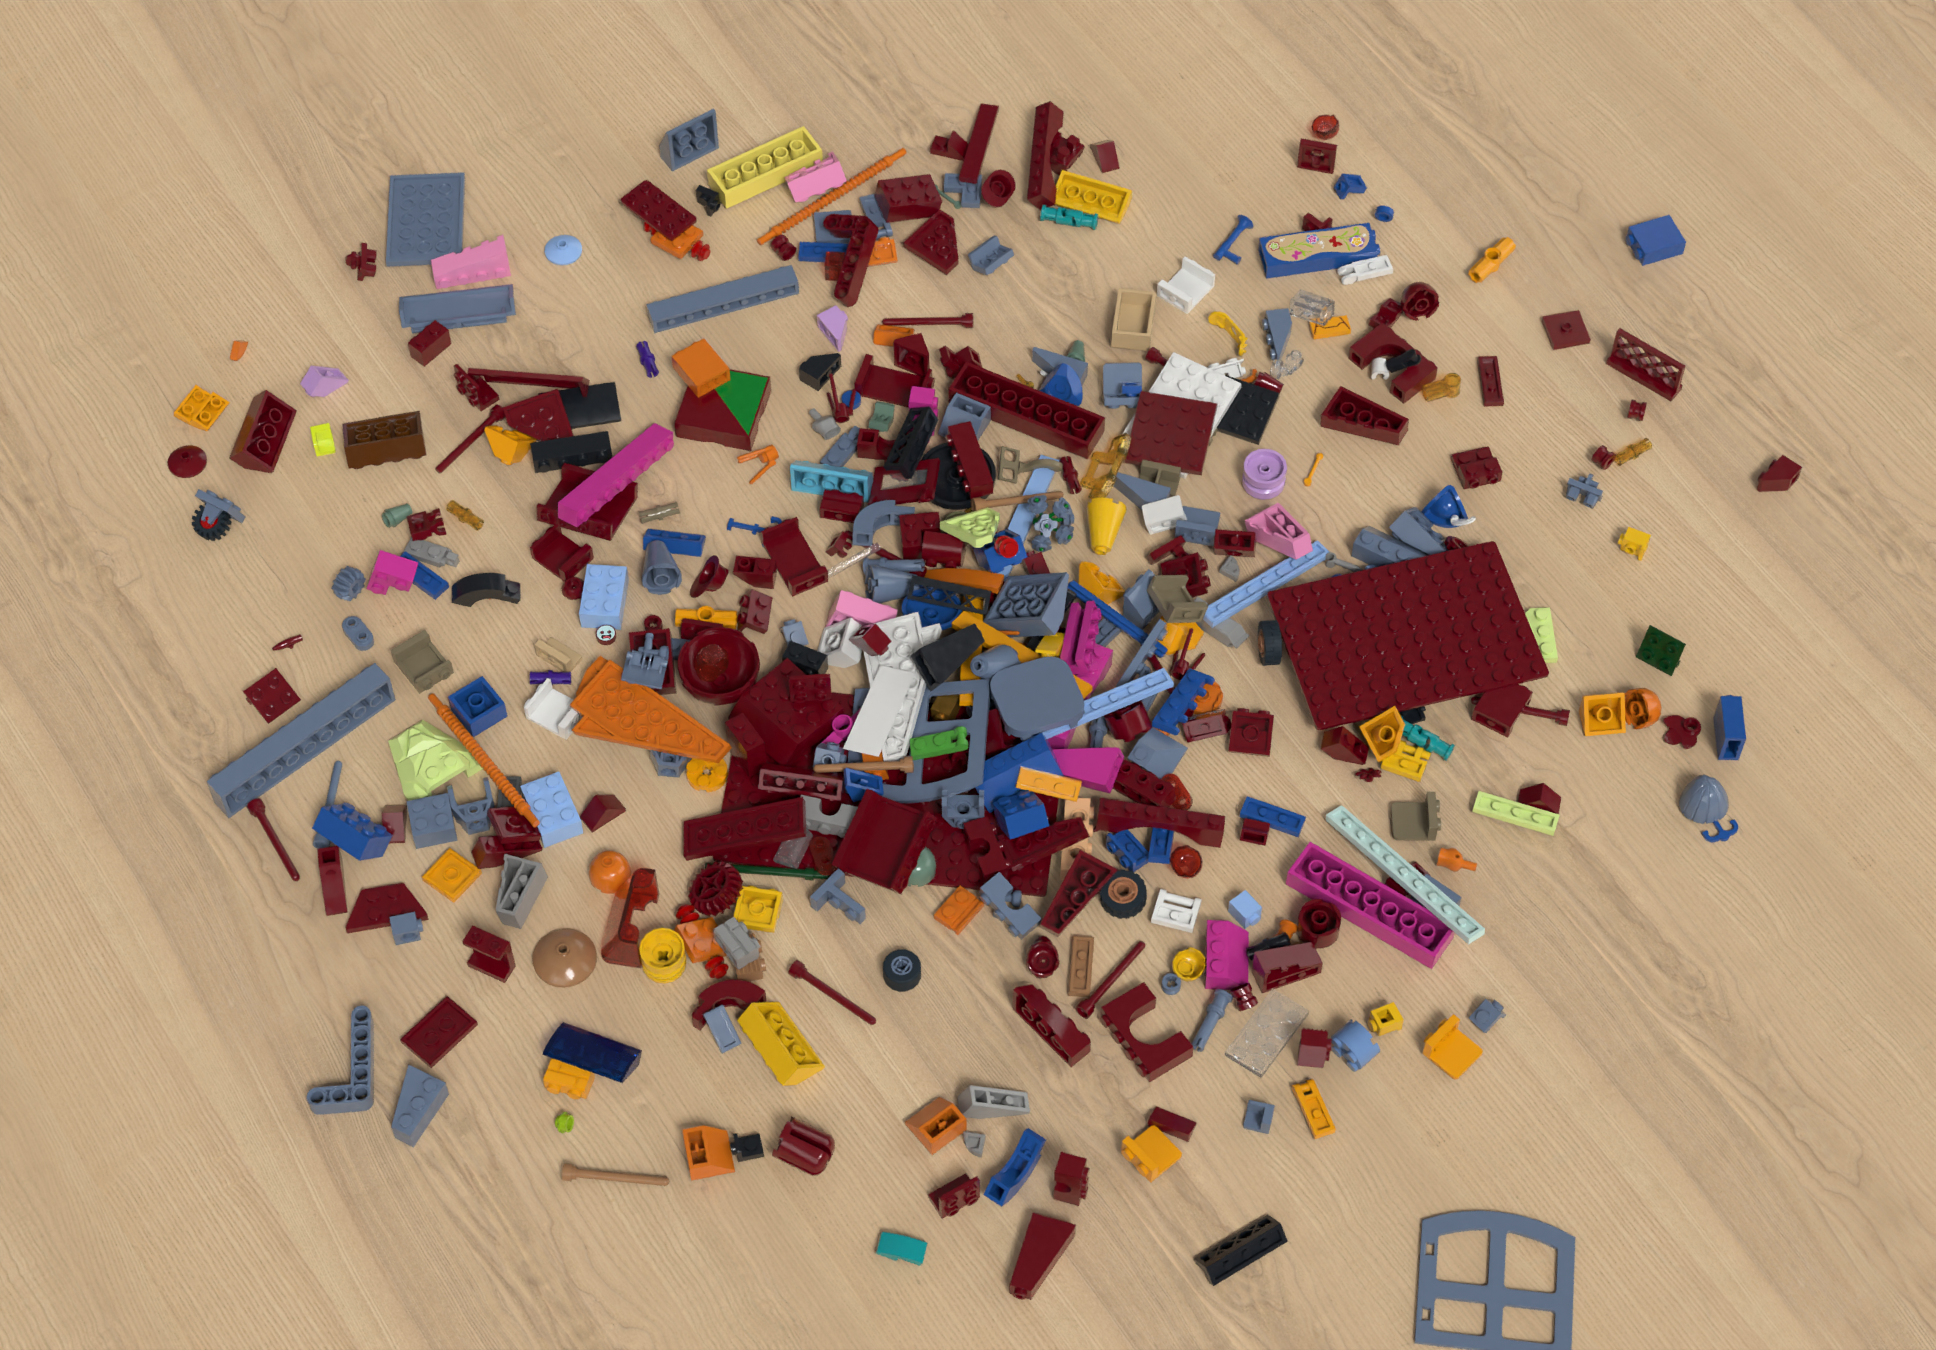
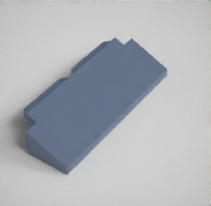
(458, 308)

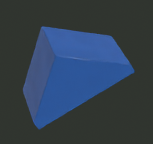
(857, 783)

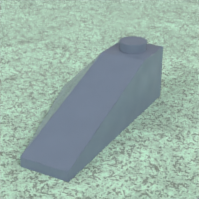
(1416, 531)

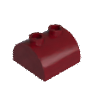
(943, 549)

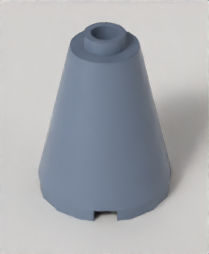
(660, 569)
(887, 584)
(993, 660)

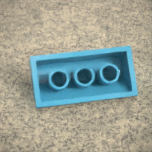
(816, 478)

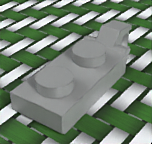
(431, 553)

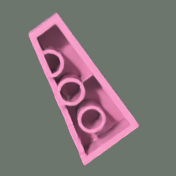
(472, 265)

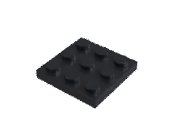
(1249, 412)

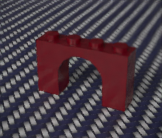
(1385, 342)
(1151, 1059)

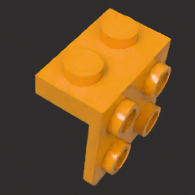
(1451, 1048)
(1150, 1153)

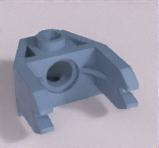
(668, 764)
(953, 805)
(466, 818)

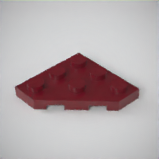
(936, 242)
(540, 417)

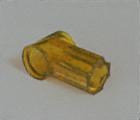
(1442, 388)

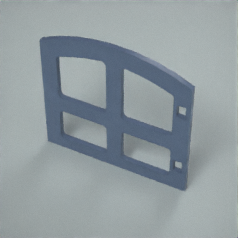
(976, 727)
(1495, 1294)

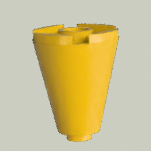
(1104, 523)

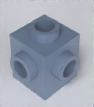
(829, 754)

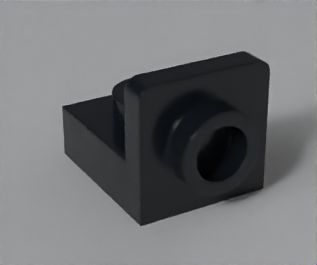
(709, 199)
(747, 1147)

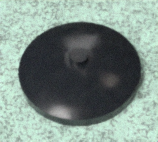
(949, 485)

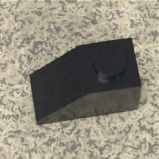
(817, 369)

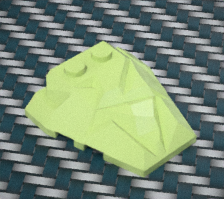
(428, 759)

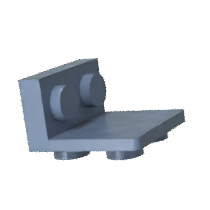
(1199, 526)

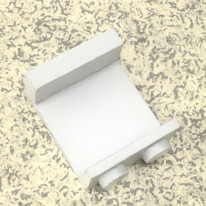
(1187, 286)
(552, 710)

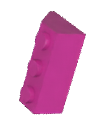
(1226, 955)

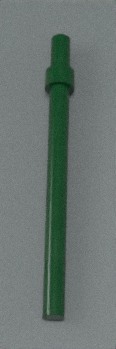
(808, 873)

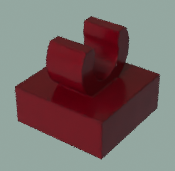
(837, 545)

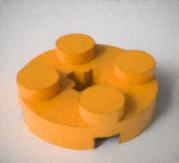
(706, 782)

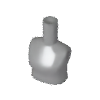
(824, 425)

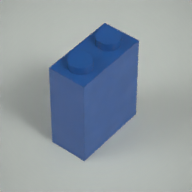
(1655, 240)
(1729, 727)

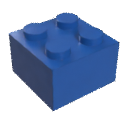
(477, 706)
(1020, 814)

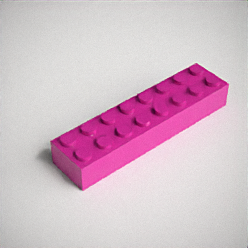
(1370, 905)

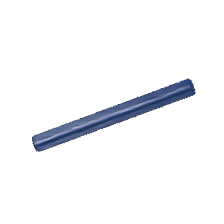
(1115, 618)

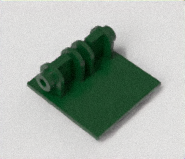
(1660, 650)

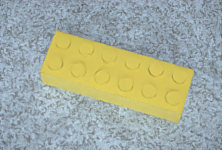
(763, 167)

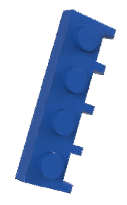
(1181, 700)

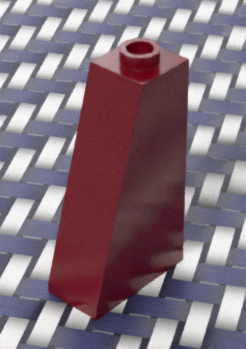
(1040, 1251)

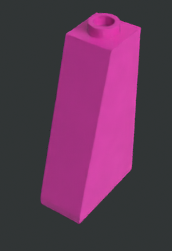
(1093, 766)

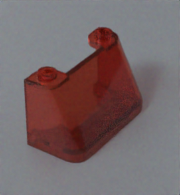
(621, 936)

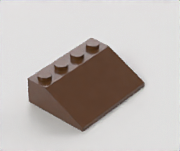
(384, 440)

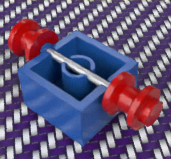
(1002, 551)

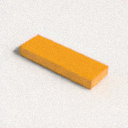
(1048, 784)

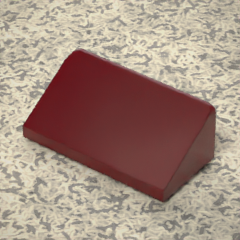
(1172, 1124)

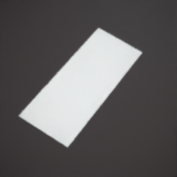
(879, 711)

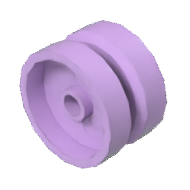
(1264, 474)

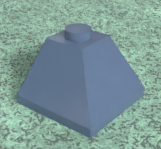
(1157, 753)

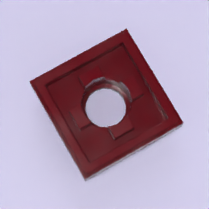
(1310, 161)

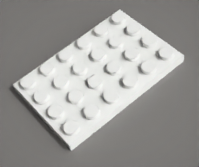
(1194, 381)

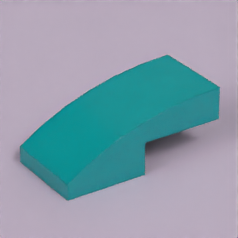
(901, 1247)

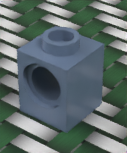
(406, 928)

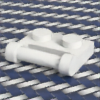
(1173, 915)

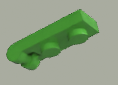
(939, 743)

